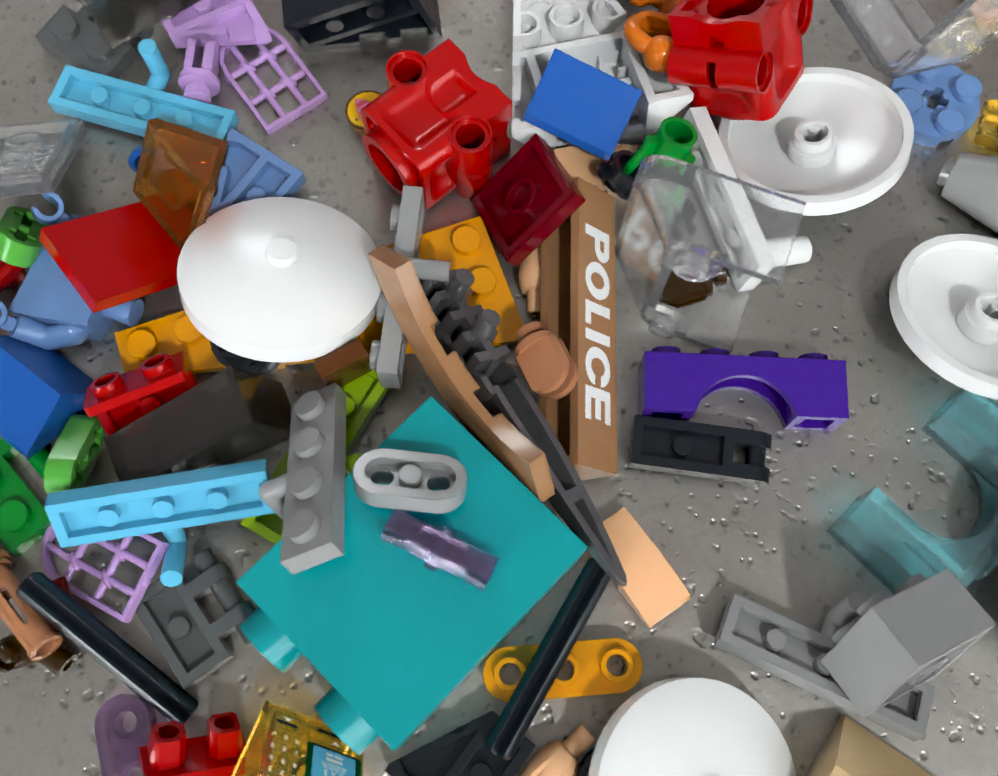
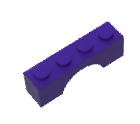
(801, 390)

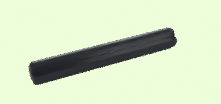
(106, 647)
(547, 661)

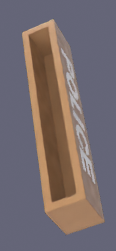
(581, 310)

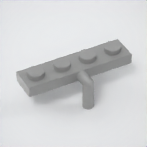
(407, 221)
(313, 489)
(796, 656)

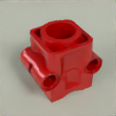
(738, 53)
(436, 125)

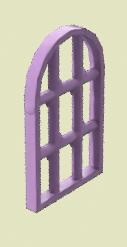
(269, 94)
(105, 575)

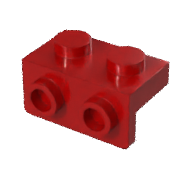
(129, 396)

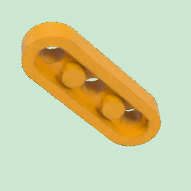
(588, 663)

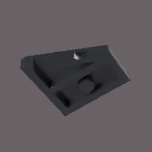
(462, 754)

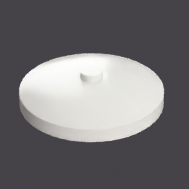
(829, 145)
(279, 279)
(949, 309)
(691, 731)

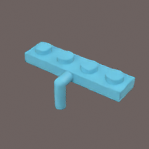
(131, 105)
(159, 505)

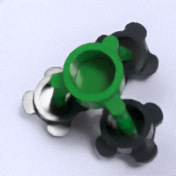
(673, 139)

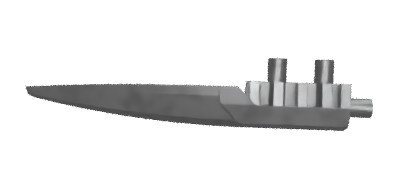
(503, 390)

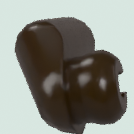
(15, 657)

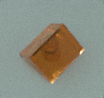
(178, 176)

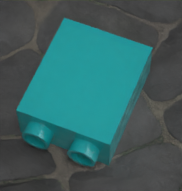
(387, 626)

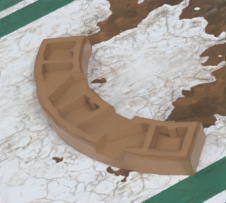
(451, 377)

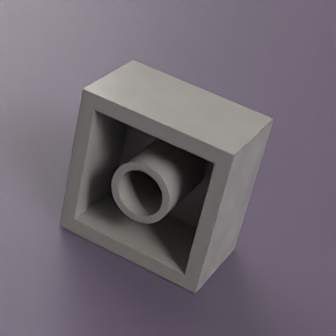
(904, 639)

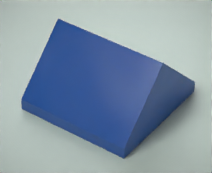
(582, 105)
(36, 394)

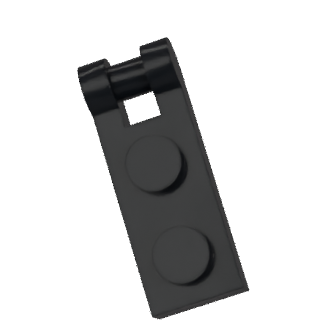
(699, 450)

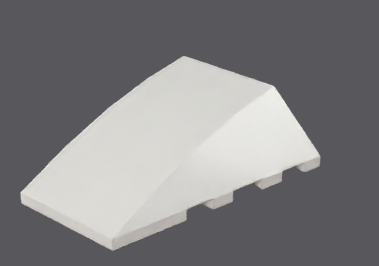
(595, 36)

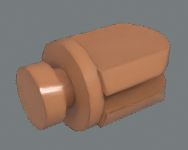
(545, 361)

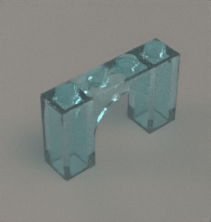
(898, 547)

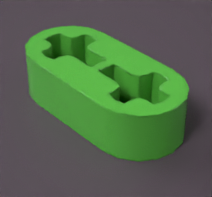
(19, 237)
(74, 454)

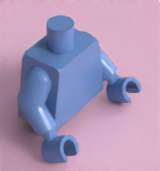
(50, 308)

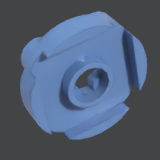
(957, 99)

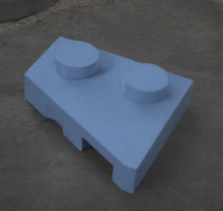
(253, 174)

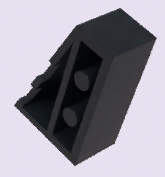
(343, 22)

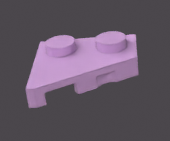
(225, 20)

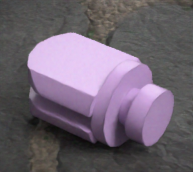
(199, 76)

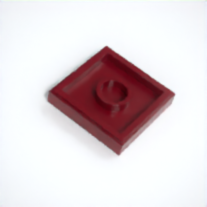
(527, 200)

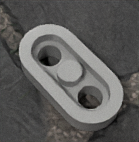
(410, 480)

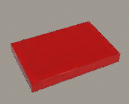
(113, 255)

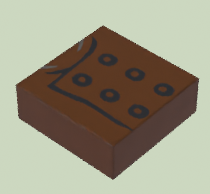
(344, 364)

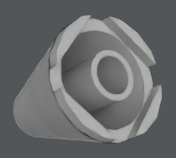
(972, 186)

